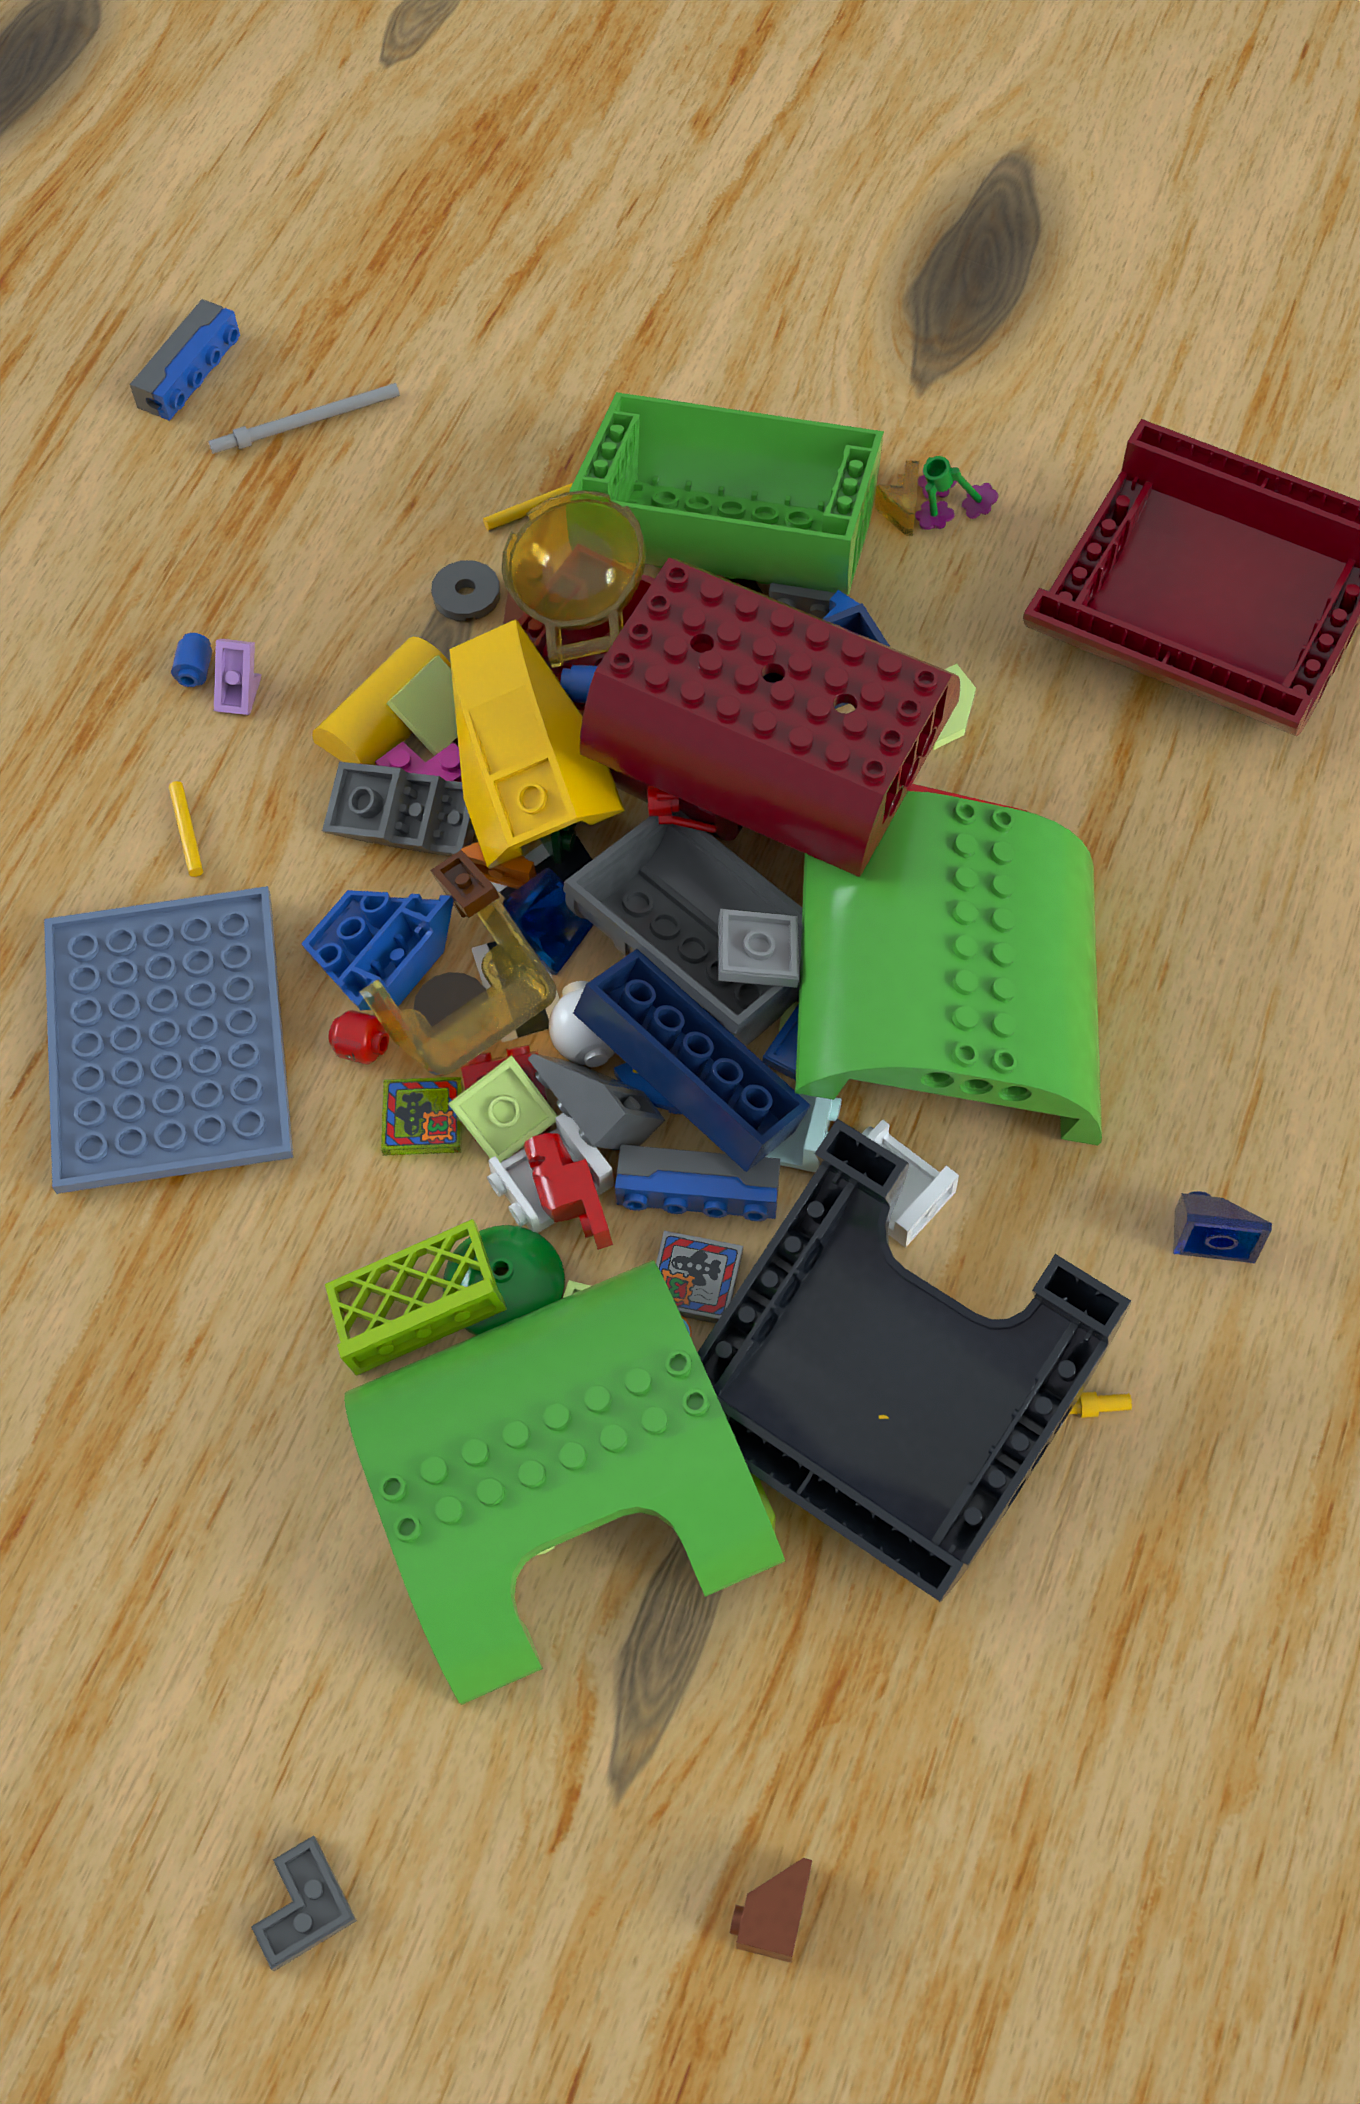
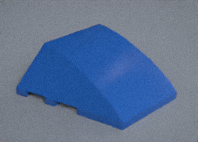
(381, 939)

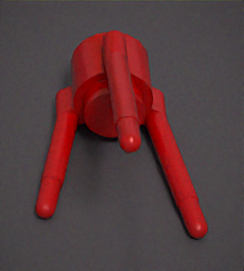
(663, 804)

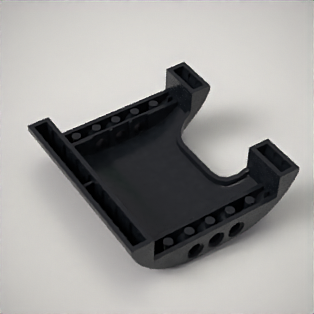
(846, 1333)

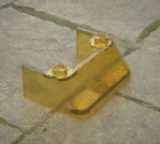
(516, 994)

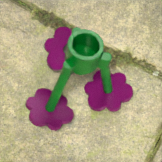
(937, 480)

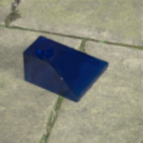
(546, 920)
(1217, 1229)

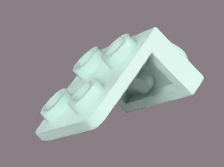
(800, 1147)

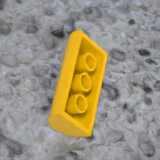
(363, 724)

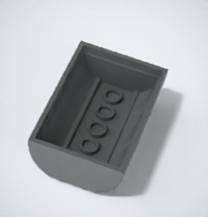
(664, 897)

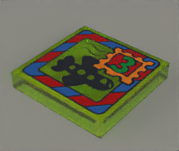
(419, 1116)

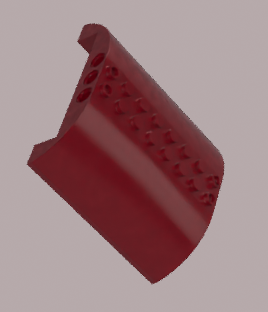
(1213, 578)

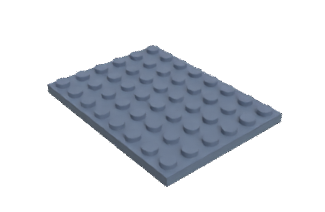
(165, 1040)

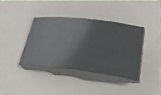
(398, 809)

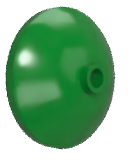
(533, 1275)

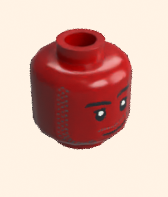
(358, 1037)

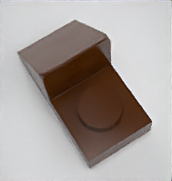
(465, 884)

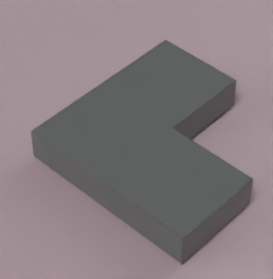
(316, 1910)

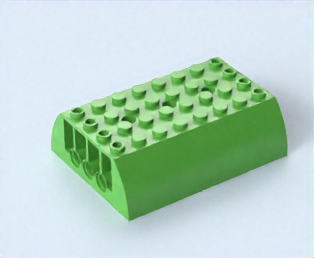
(739, 489)

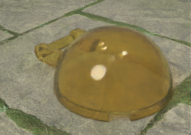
(575, 568)

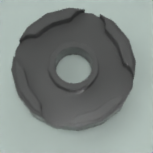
(465, 575)

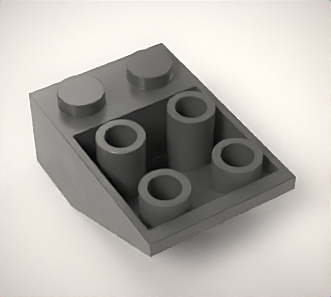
(600, 1105)

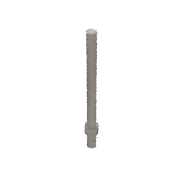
(243, 437)

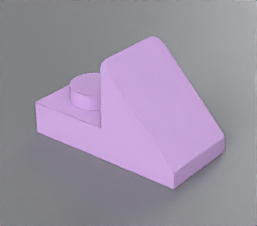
(235, 677)

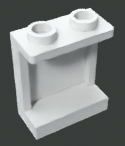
(516, 1181)
(923, 1190)

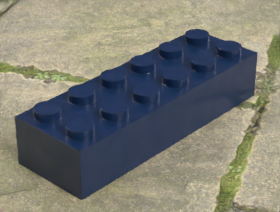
(691, 1059)

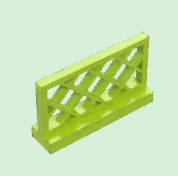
(421, 1321)

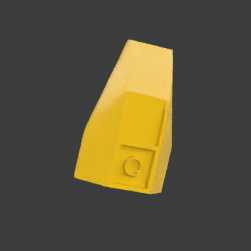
(521, 746)

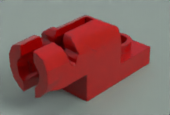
(566, 1186)

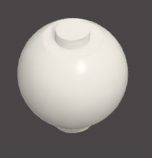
(571, 1035)

